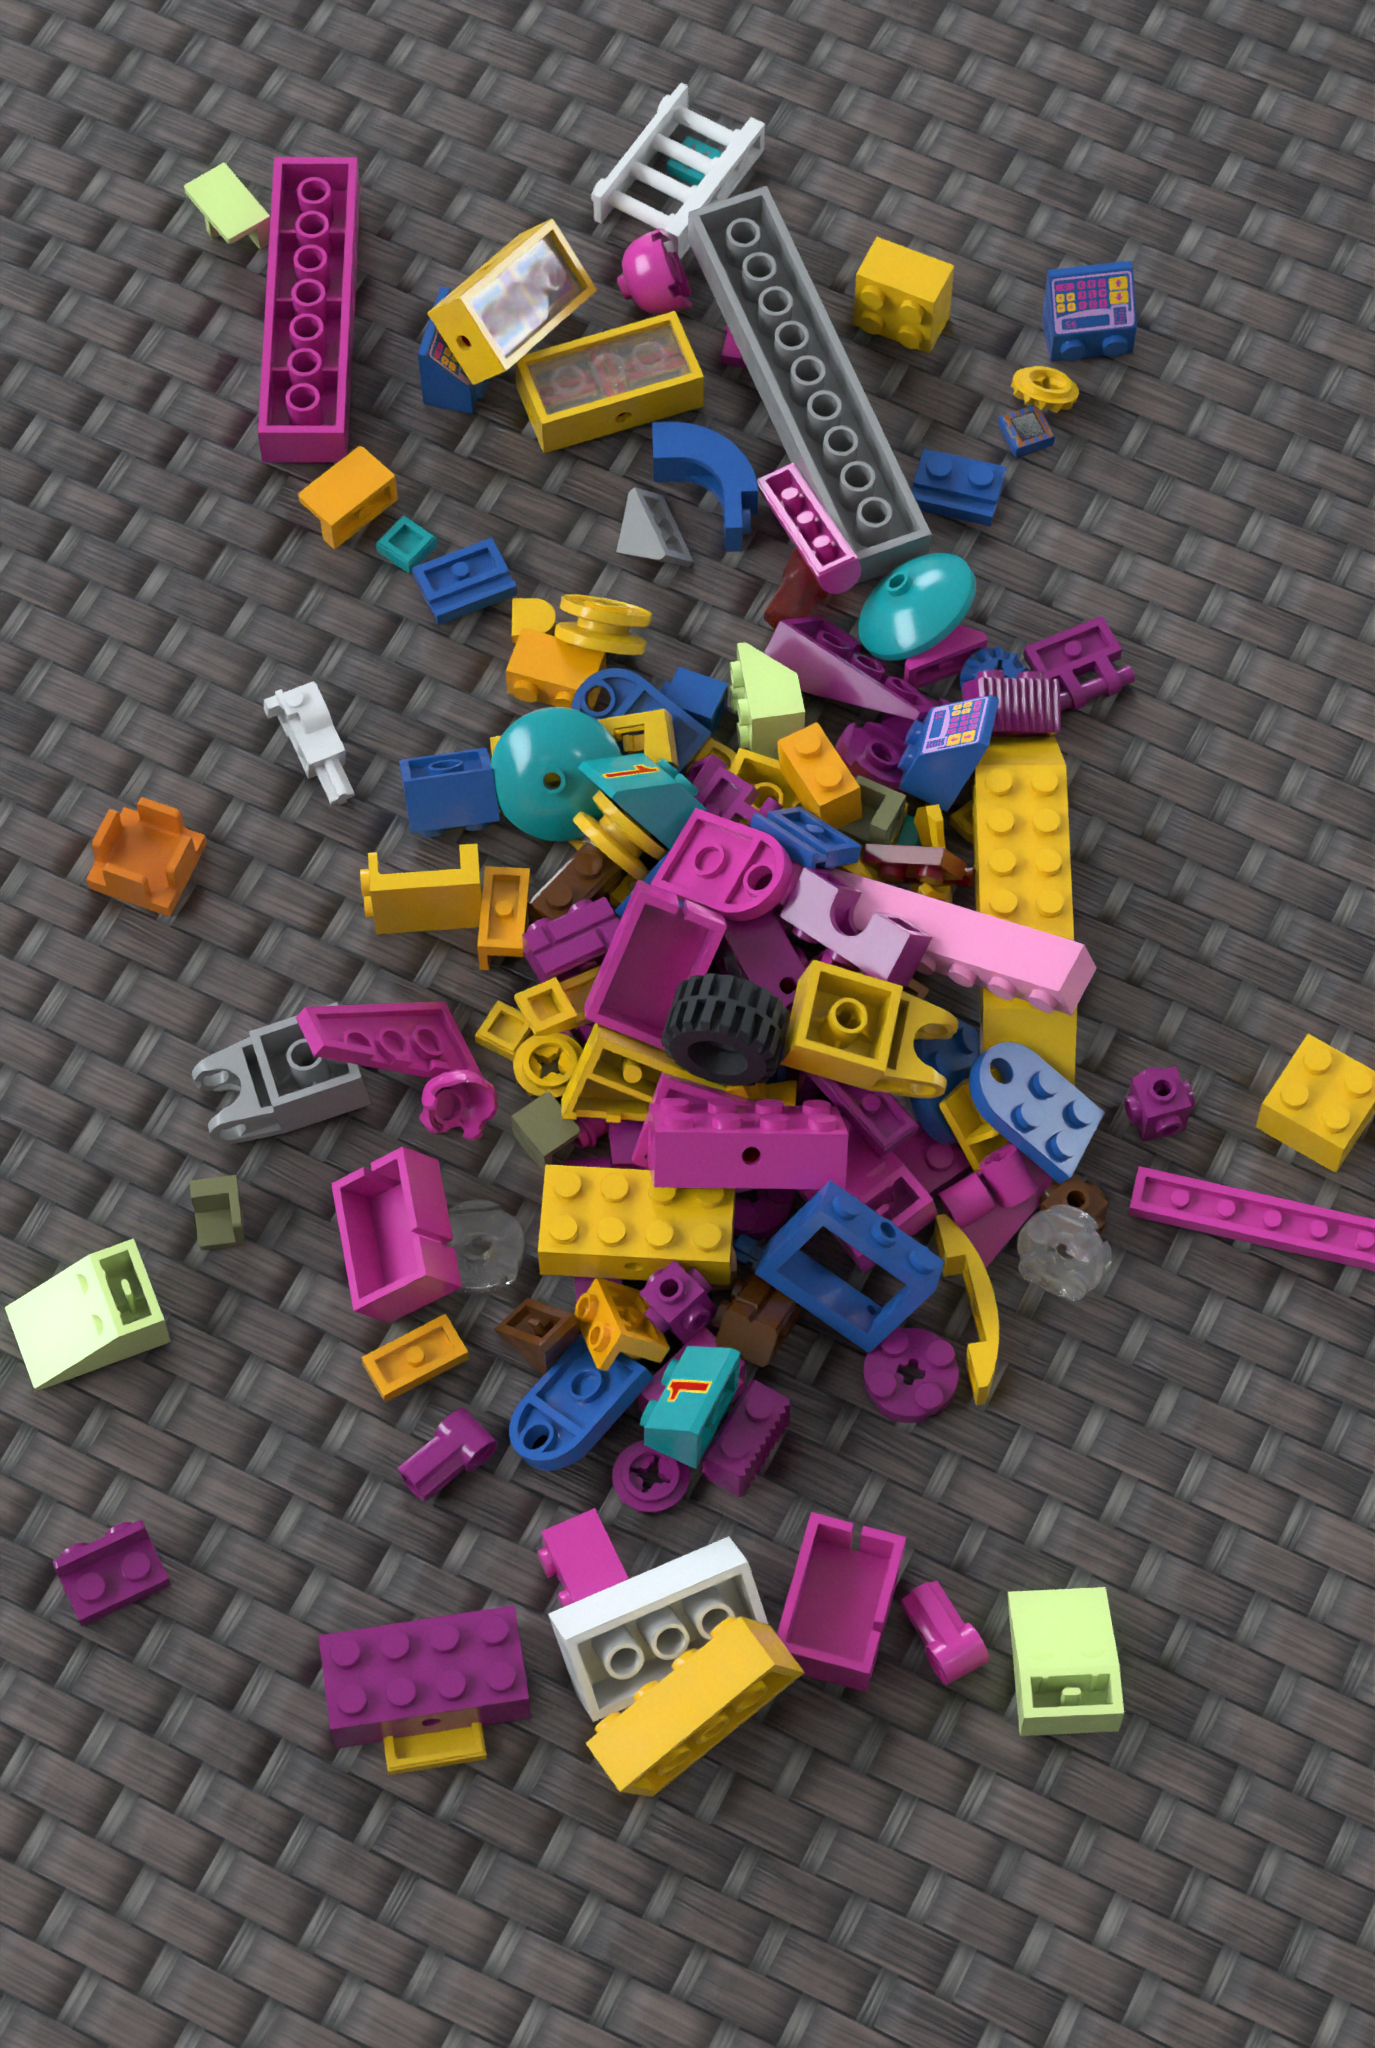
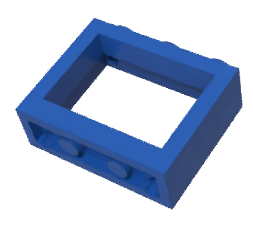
(829, 1295)

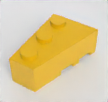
(618, 1078)

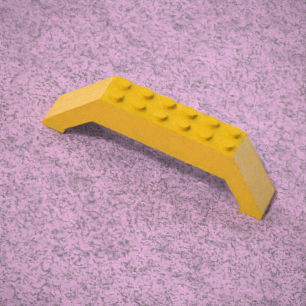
(1024, 879)

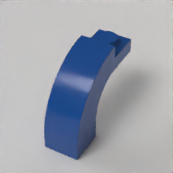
(708, 459)

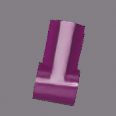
(457, 1446)

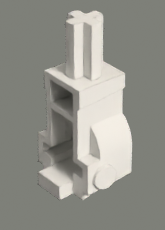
(313, 737)

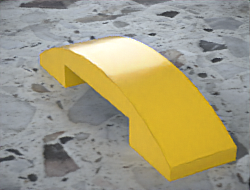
(555, 1005)
(963, 1258)

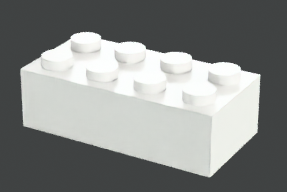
(645, 1623)

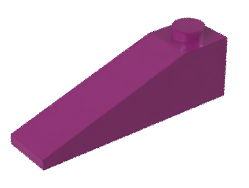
(835, 669)

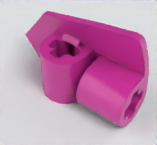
(995, 1199)

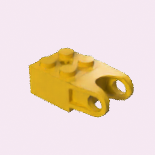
(875, 1036)

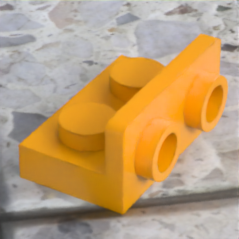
(615, 1321)

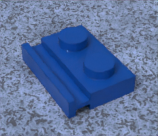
(958, 486)
(464, 581)
(808, 838)

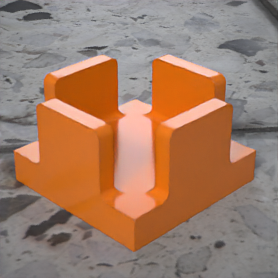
(145, 856)

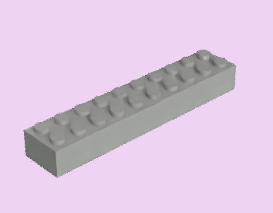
(807, 378)

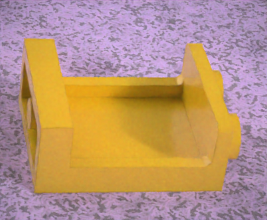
(424, 898)

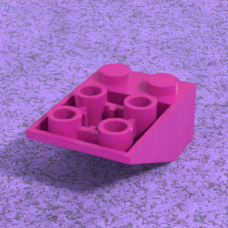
(885, 1188)

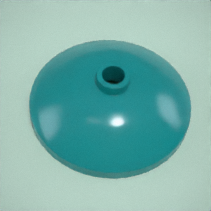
(916, 606)
(546, 743)

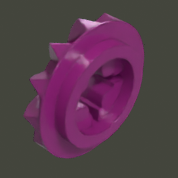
(629, 1487)

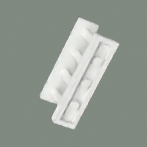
(720, 173)

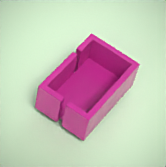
(648, 959)
(396, 1235)
(840, 1600)

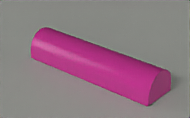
(810, 529)

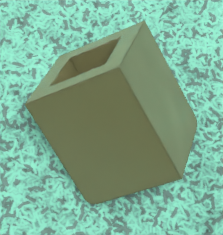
(881, 812)
(542, 1130)
(218, 1212)

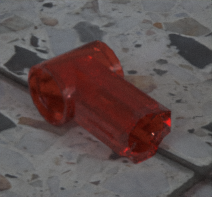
(796, 593)

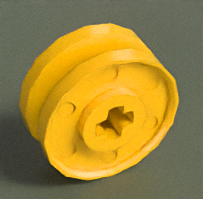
(603, 624)
(620, 836)

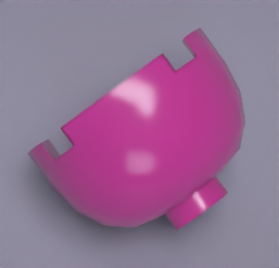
(654, 275)

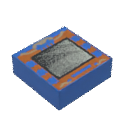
(1026, 430)

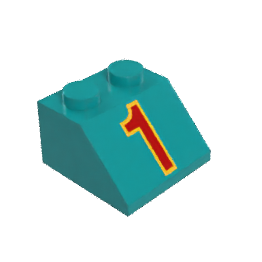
(647, 791)
(692, 1402)

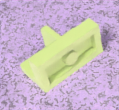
(229, 207)

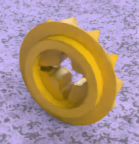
(1045, 388)
(545, 1050)

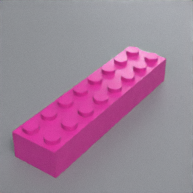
(309, 310)

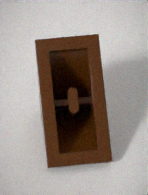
(539, 1332)

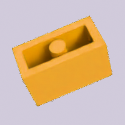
(551, 669)
(819, 776)

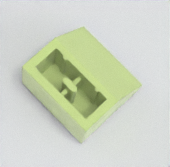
(766, 701)

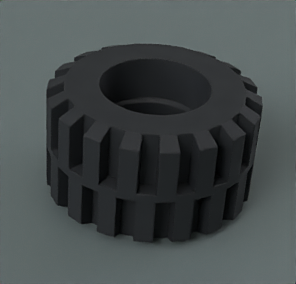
(725, 1029)

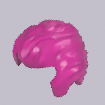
(458, 1100)

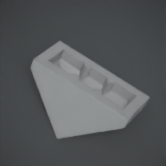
(651, 530)

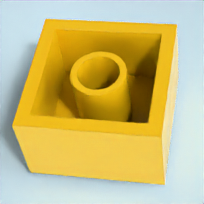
(903, 295)
(1320, 1103)

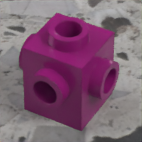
(1159, 1103)
(678, 1301)

